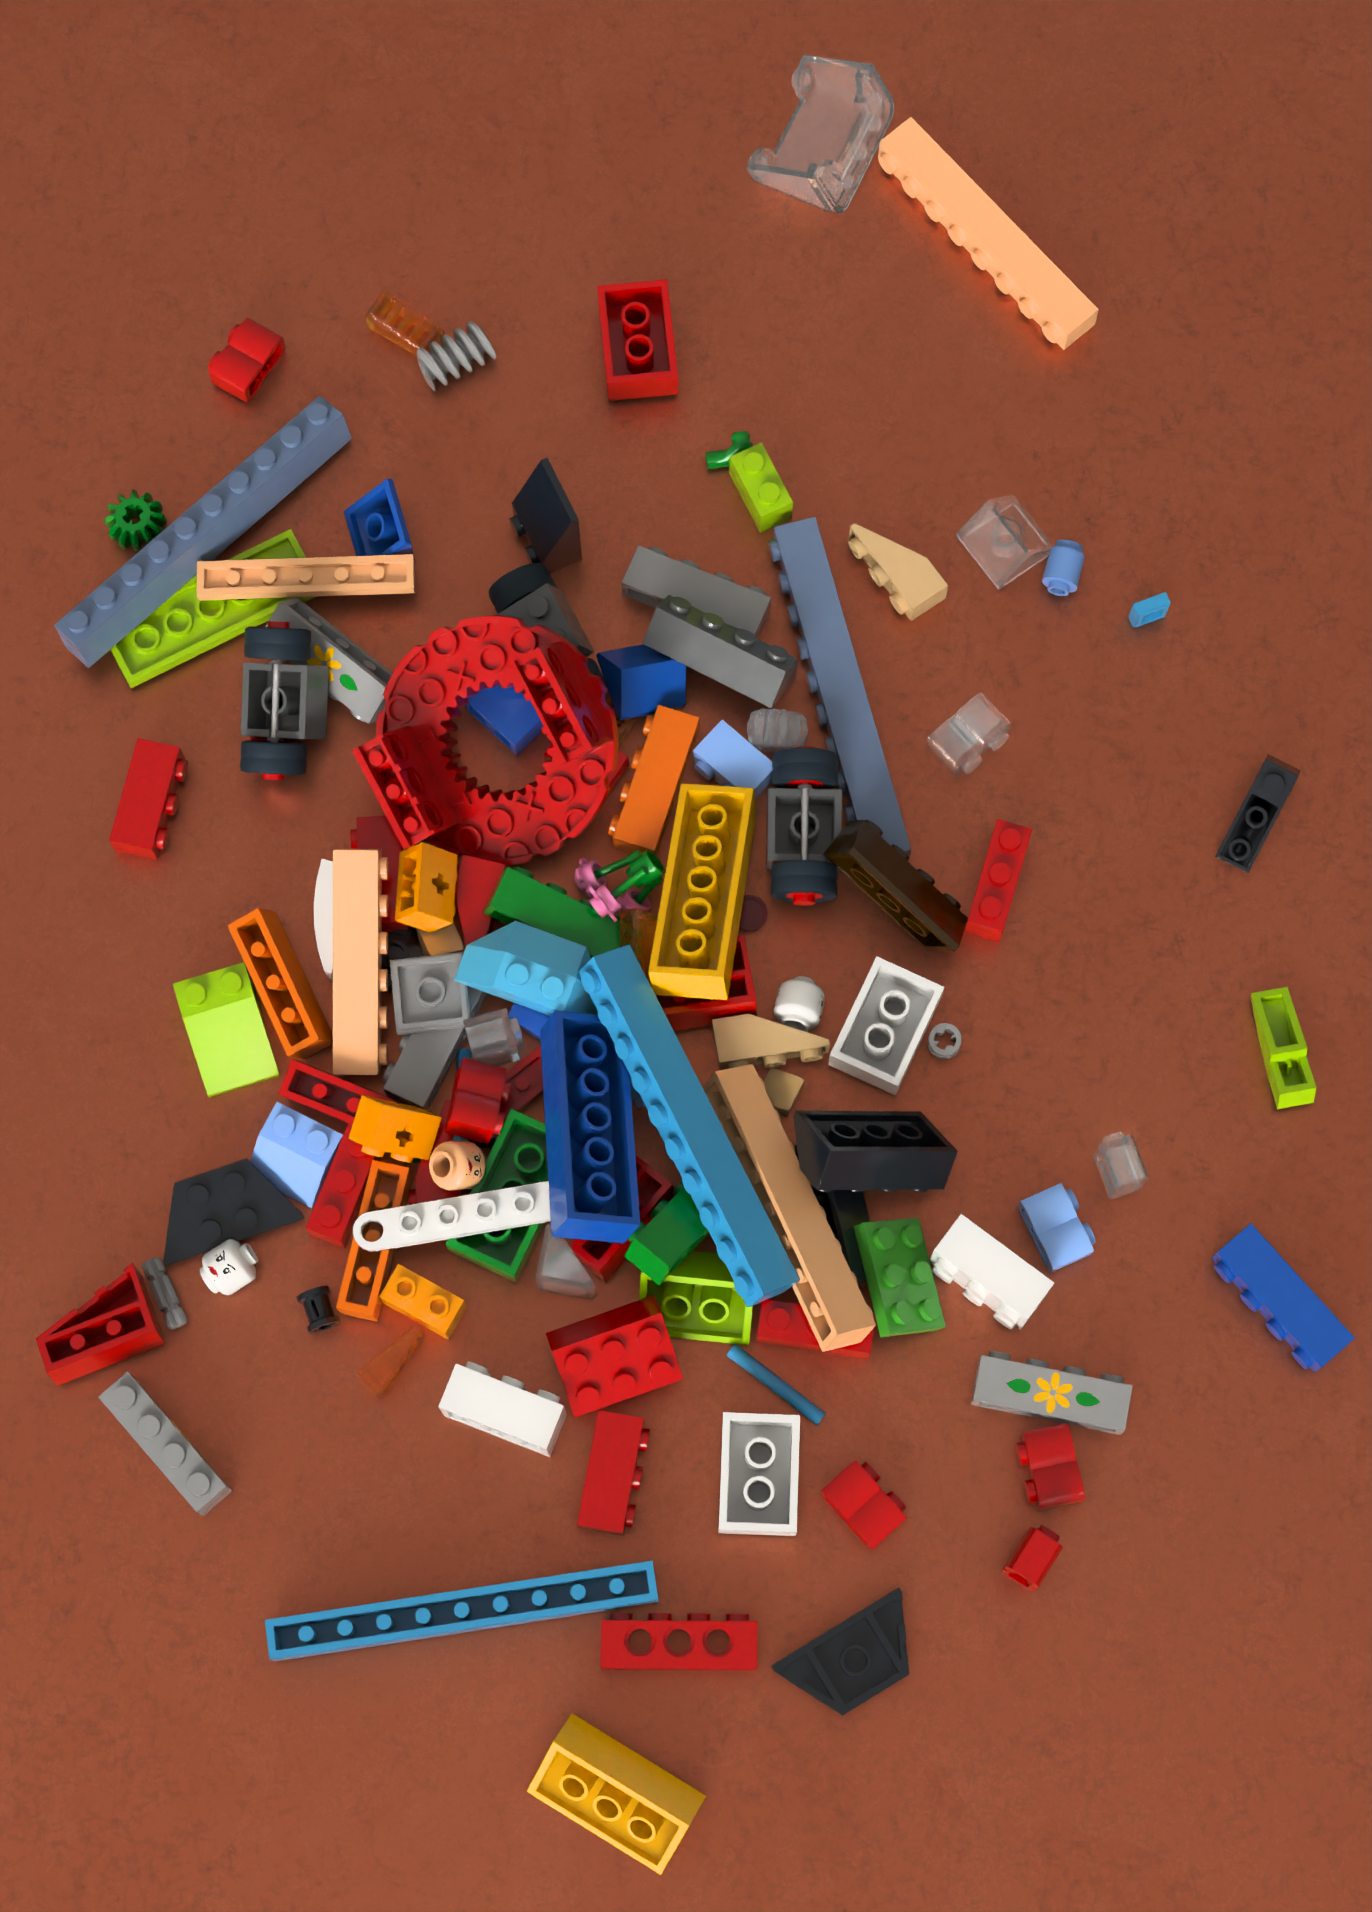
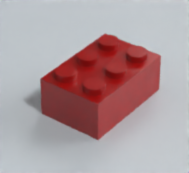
(637, 340)
(614, 1356)

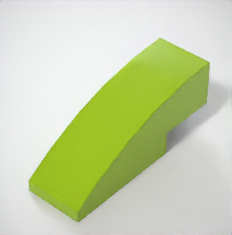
(1283, 1048)

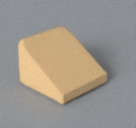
(440, 941)
(783, 1090)

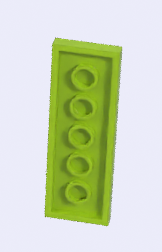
(191, 626)

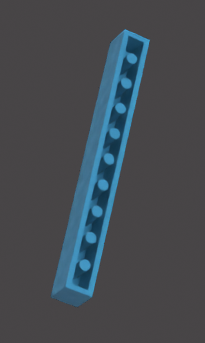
(688, 1126)
(461, 1611)

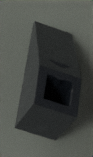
(1258, 813)

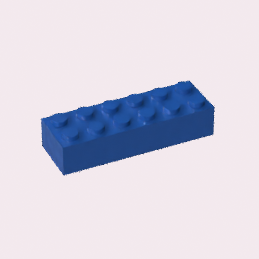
(588, 1131)

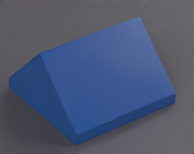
(378, 523)
(642, 680)

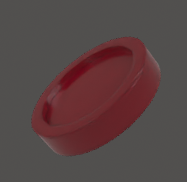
(753, 914)

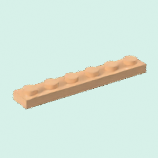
(305, 577)

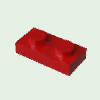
(525, 1083)

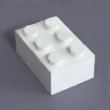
(885, 1025)
(989, 1273)
(503, 1408)
(759, 1474)

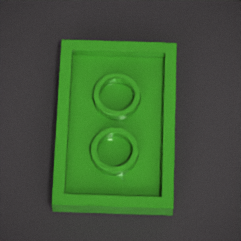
(899, 1277)

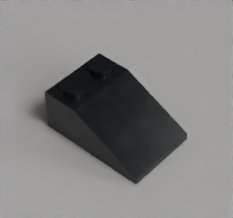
(546, 520)

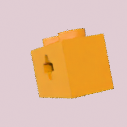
(426, 887)
(395, 1129)
(423, 1301)

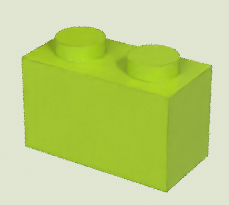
(760, 487)

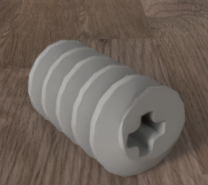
(454, 354)

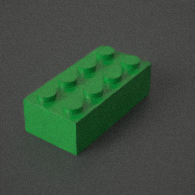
(514, 1161)

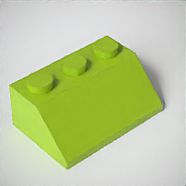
(701, 1301)

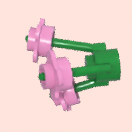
(643, 870)

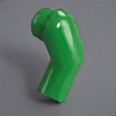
(720, 458)

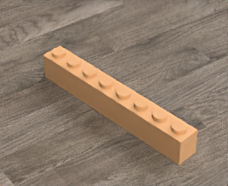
(987, 234)
(826, 1284)

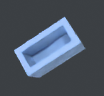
(732, 760)

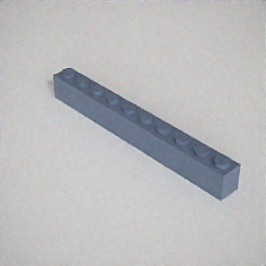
(203, 531)
(836, 678)

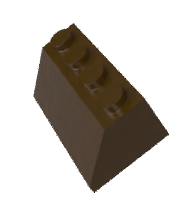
(897, 886)

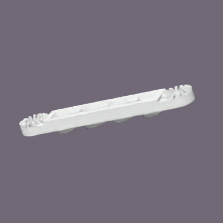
(457, 1216)

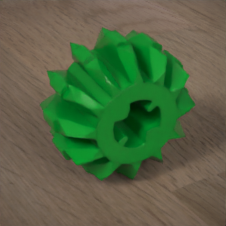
(121, 518)

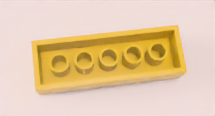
(703, 892)

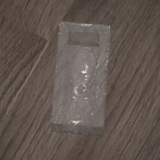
(494, 1037)

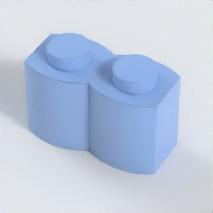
(1056, 1228)

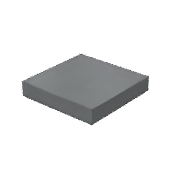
(427, 994)

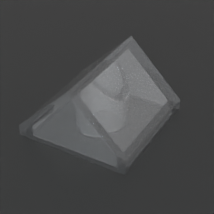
(1004, 540)
(561, 1270)

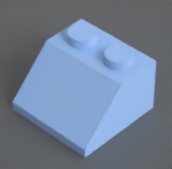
(295, 1153)

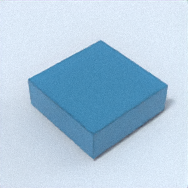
(1149, 610)

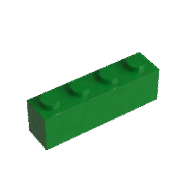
(551, 910)
(668, 1237)

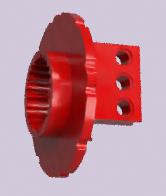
(419, 774)

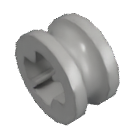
(939, 1031)

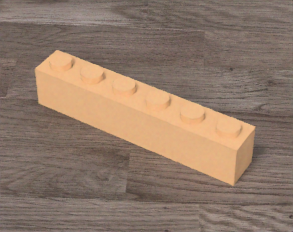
(358, 961)

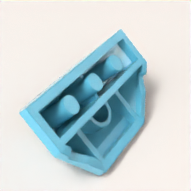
(528, 969)

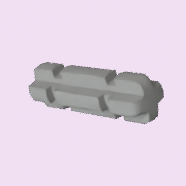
(164, 1293)

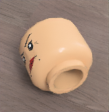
(457, 1165)

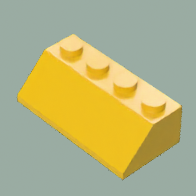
(616, 1793)

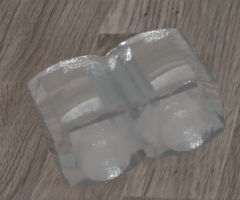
(969, 734)
(1120, 1165)

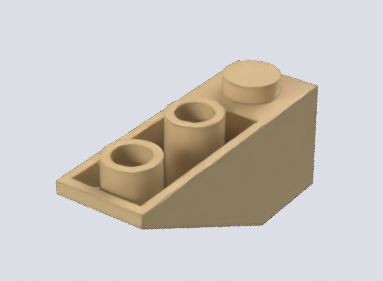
(904, 573)
(757, 1041)

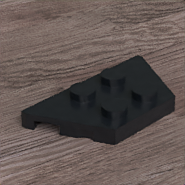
(222, 1206)
(853, 1657)

